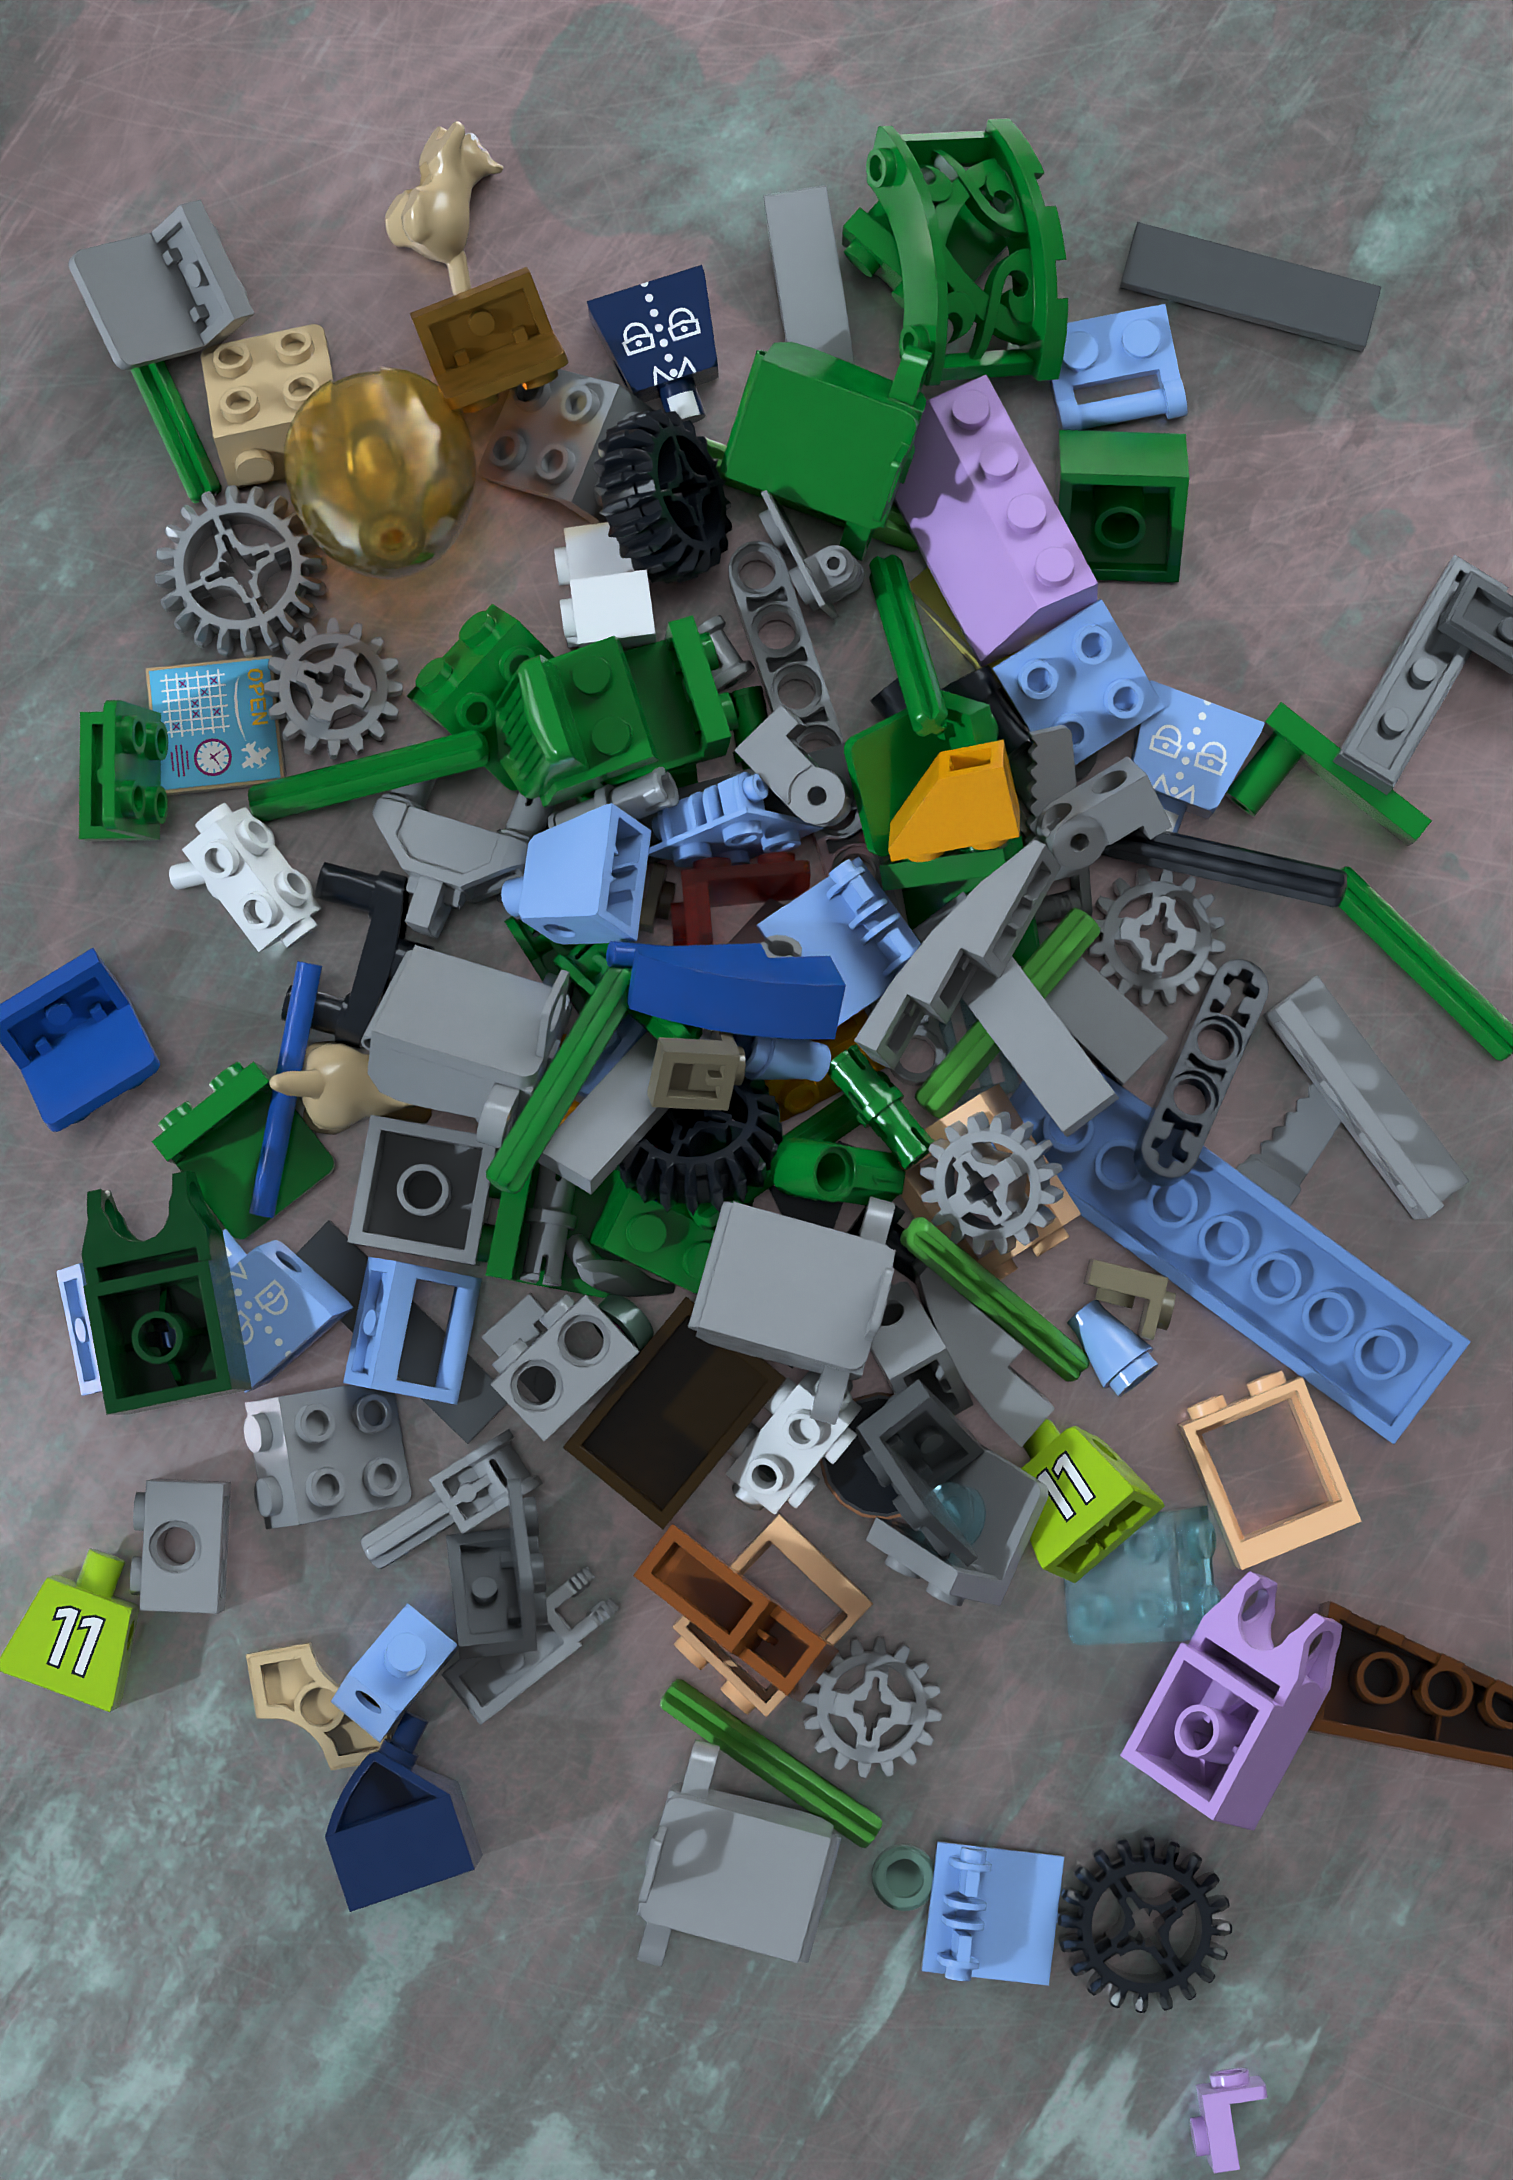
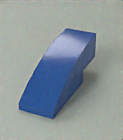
(738, 990)

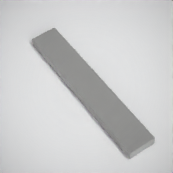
(619, 1108)

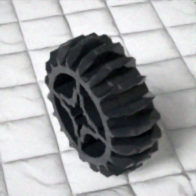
(663, 496)
(707, 1153)
(1120, 1942)

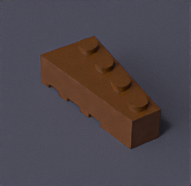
(1412, 1697)

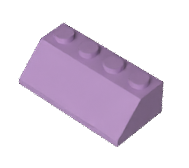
(990, 525)

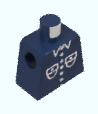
(661, 339)

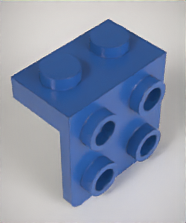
(76, 1040)

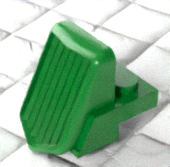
(572, 723)

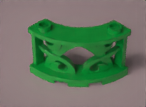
(922, 191)

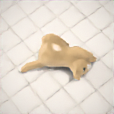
(436, 212)
(340, 1091)

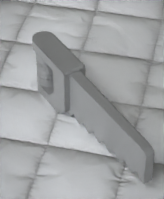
(1053, 777)
(1293, 1148)

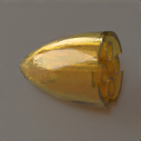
(381, 472)

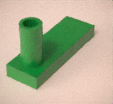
(1295, 740)

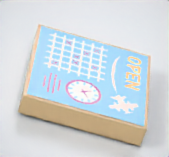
(217, 725)

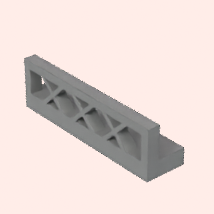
(1366, 1098)

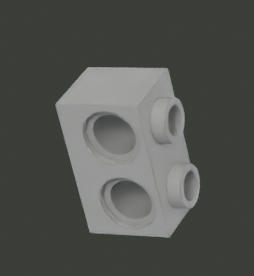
(575, 1376)

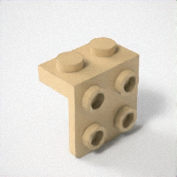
(255, 393)

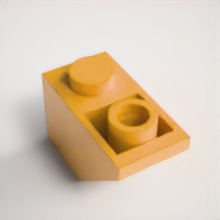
(958, 804)

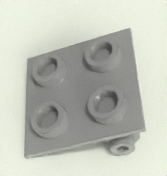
(820, 577)

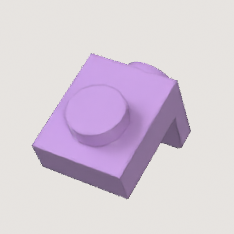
(1214, 2129)

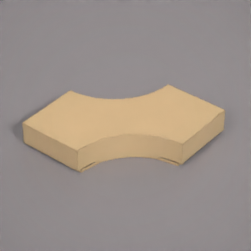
(295, 1688)

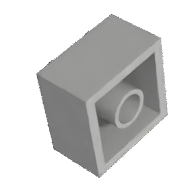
(422, 1191)

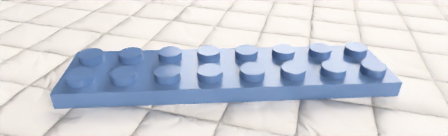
(1255, 1265)

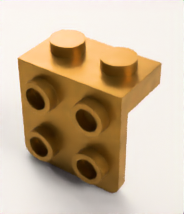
(489, 341)

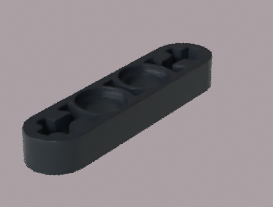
(1196, 1069)

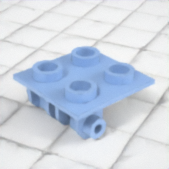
(1081, 680)
(727, 824)
(854, 925)
(992, 1914)

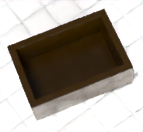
(672, 1417)

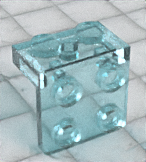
(1150, 1585)

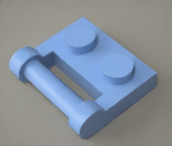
(1114, 351)

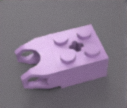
(1235, 1706)

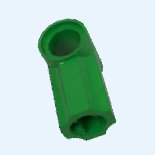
(835, 1172)

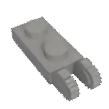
(494, 1681)

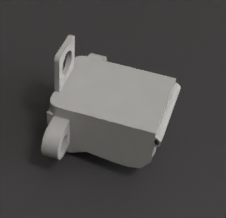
(466, 1038)
(797, 1293)
(734, 1870)

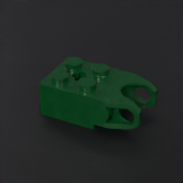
(144, 1285)

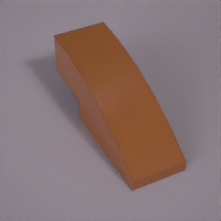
(736, 1613)

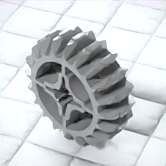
(213, 581)

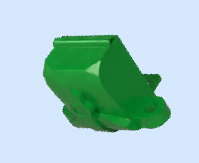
(828, 434)

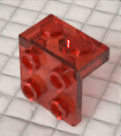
(718, 884)

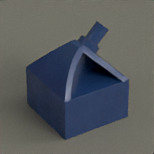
(399, 1824)

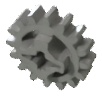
(306, 675)
(1184, 940)
(1007, 1206)
(901, 1710)

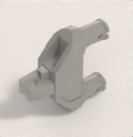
(450, 858)

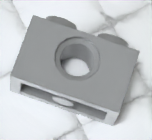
(203, 1512)

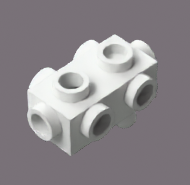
(249, 877)
(778, 1459)

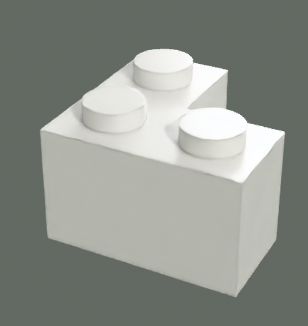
(604, 590)

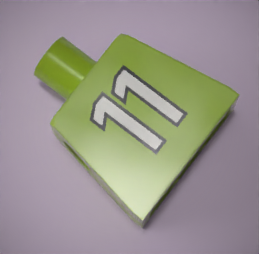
(1090, 1501)
(77, 1635)

